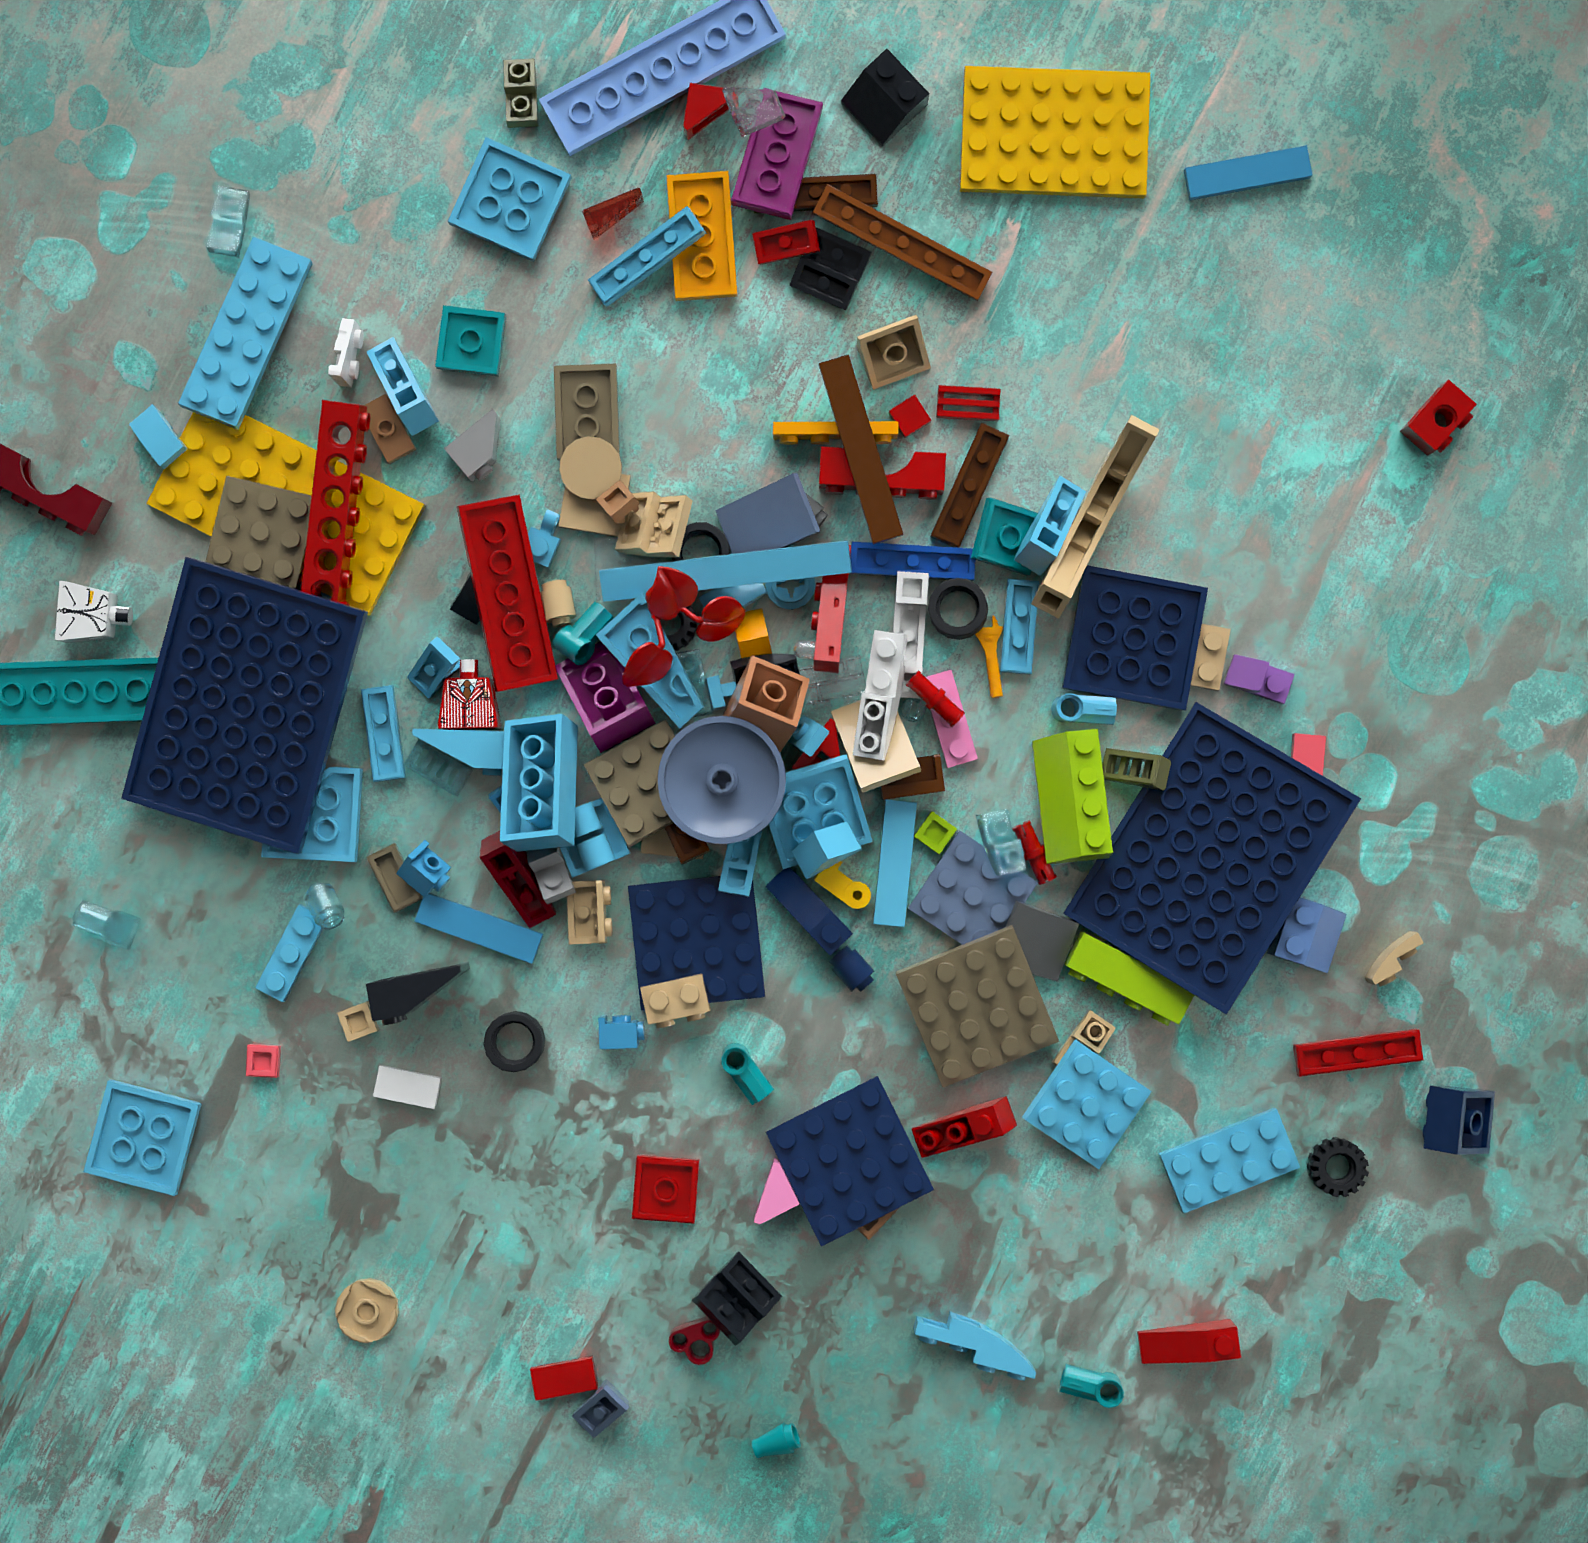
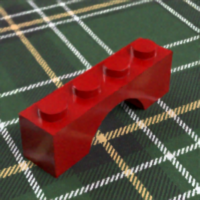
(921, 476)

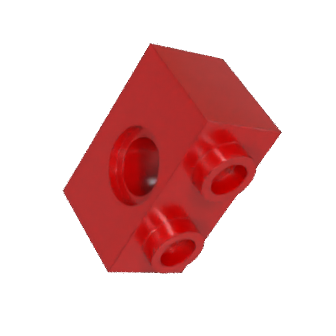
(1449, 402)

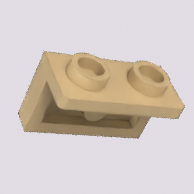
(588, 913)
(675, 1000)

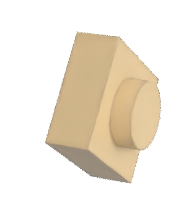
(357, 1021)

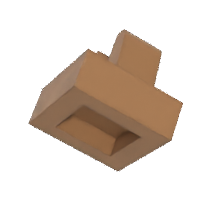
(618, 502)

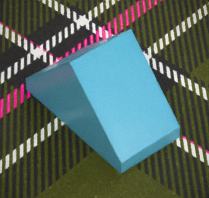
(825, 848)

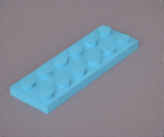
(245, 333)

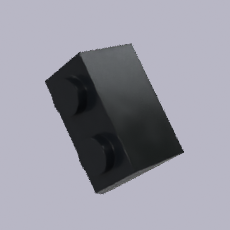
(885, 97)

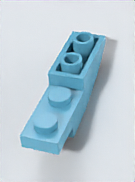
(988, 1347)

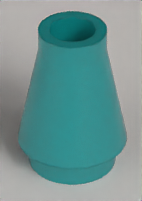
(778, 1441)

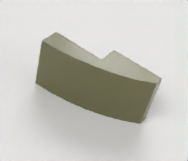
(521, 93)

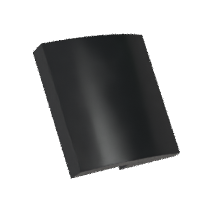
(832, 271)
(737, 1298)

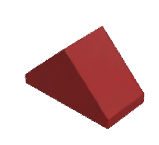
(702, 108)

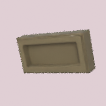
(385, 866)

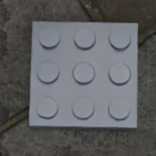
(966, 894)

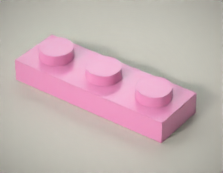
(955, 740)

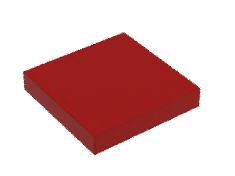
(665, 1189)

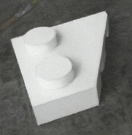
(346, 345)

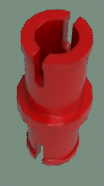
(935, 698)
(1034, 852)

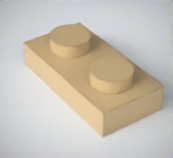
(1210, 657)

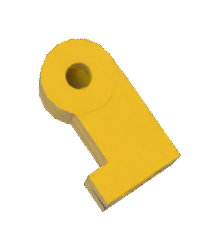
(851, 892)

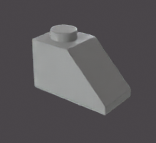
(477, 447)

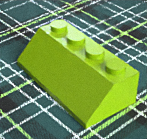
(1072, 797)

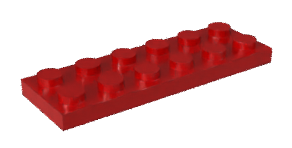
(507, 592)

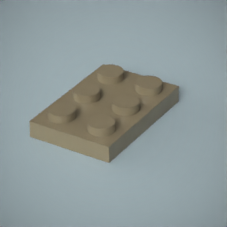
(586, 404)

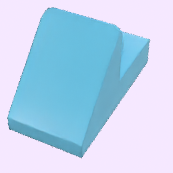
(433, 667)

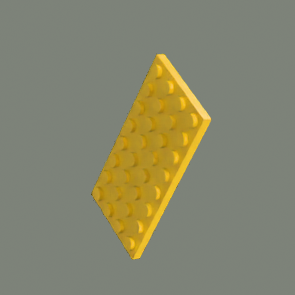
(257, 453)

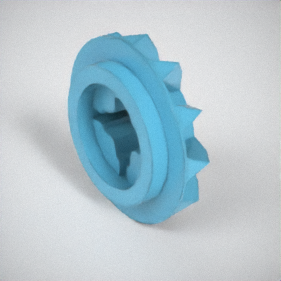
(800, 596)

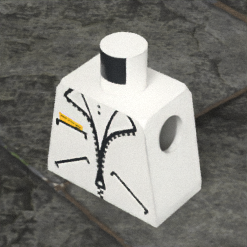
(88, 614)

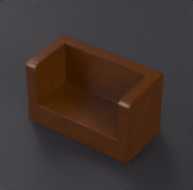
(924, 782)

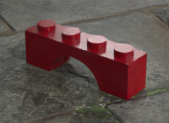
(77, 505)

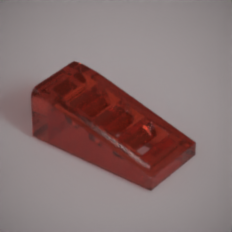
(609, 212)

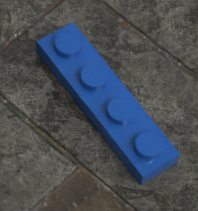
(887, 559)

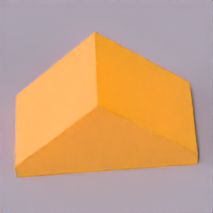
(753, 634)

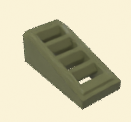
(1154, 773)

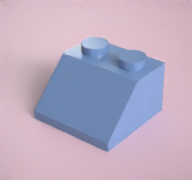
(1309, 935)

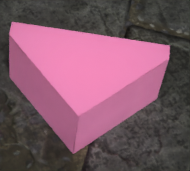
(777, 1195)

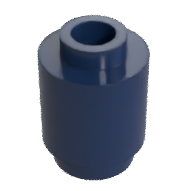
(852, 969)

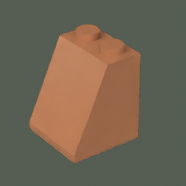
(769, 699)

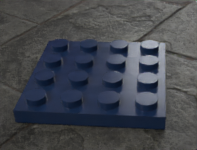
(1135, 638)
(696, 930)
(849, 1161)

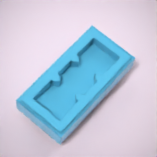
(808, 735)

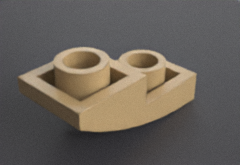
(1387, 965)
(1091, 1032)

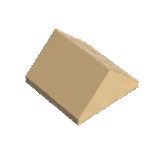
(893, 352)

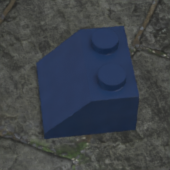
(1458, 1120)

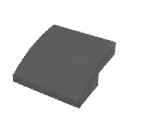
(1043, 938)

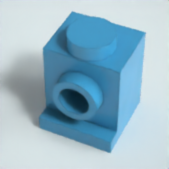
(424, 870)
(620, 1032)

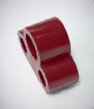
(694, 1332)

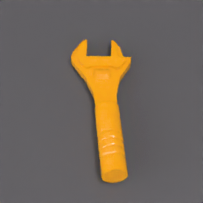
(988, 638)

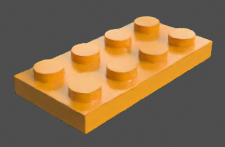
(707, 265)

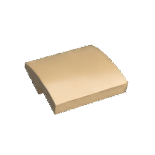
(656, 527)

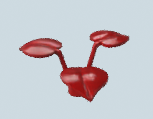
(665, 599)

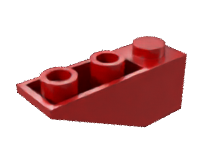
(965, 1127)

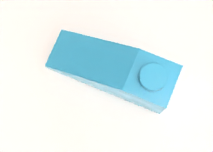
(402, 386)
(1050, 526)
(473, 747)

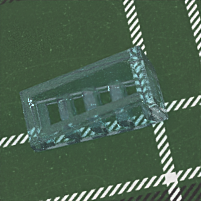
(458, 782)

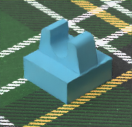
(719, 692)

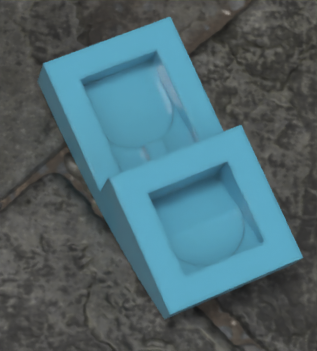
(158, 436)

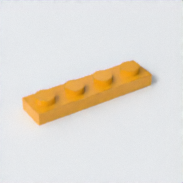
(820, 432)

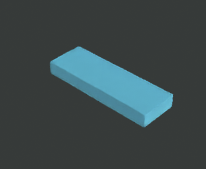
(1019, 627)
(383, 733)

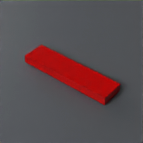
(1358, 1052)

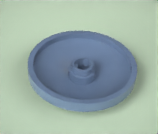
(721, 780)

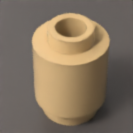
(558, 603)

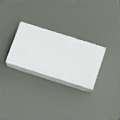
(407, 1086)

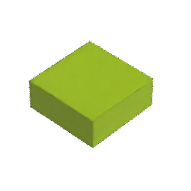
(935, 832)

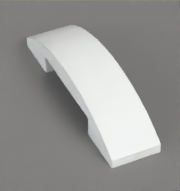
(910, 620)

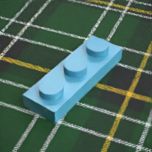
(290, 955)

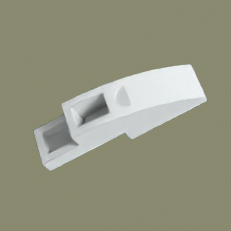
(881, 695)

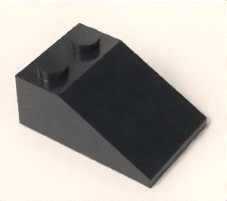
(400, 995)

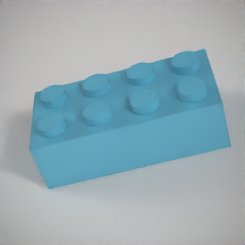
(539, 783)

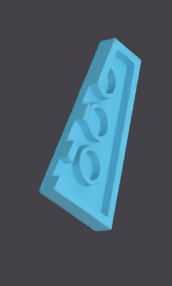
(634, 628)

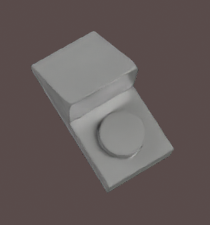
(551, 873)

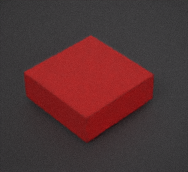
(910, 416)

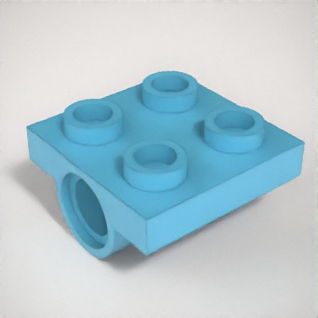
(595, 839)

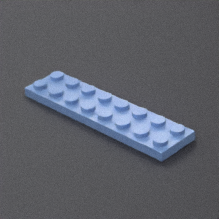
(660, 70)

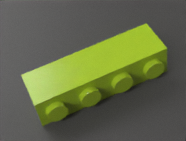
(1129, 978)

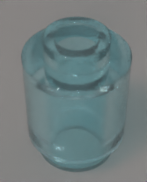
(324, 905)

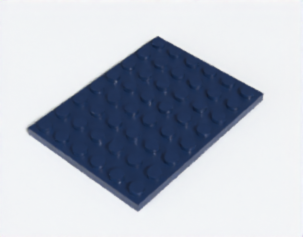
(244, 705)
(1213, 858)

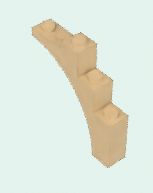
(1094, 516)

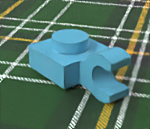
(542, 541)

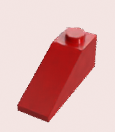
(1190, 1343)

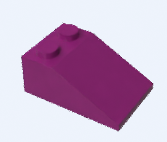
(603, 702)

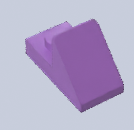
(1259, 678)

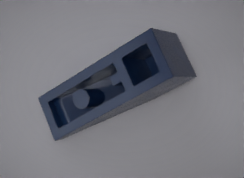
(809, 910)

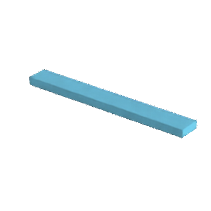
(733, 569)

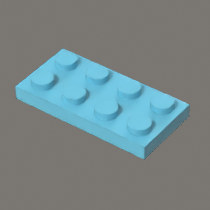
(1229, 1160)

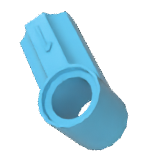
(1086, 709)

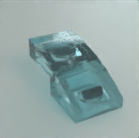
(229, 221)

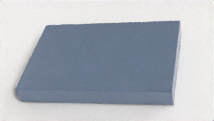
(769, 517)

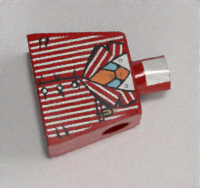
(469, 701)

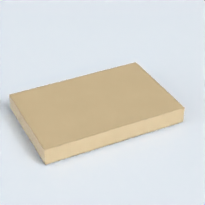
(870, 772)

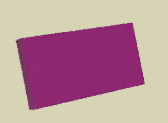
(778, 159)

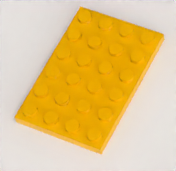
(1055, 132)

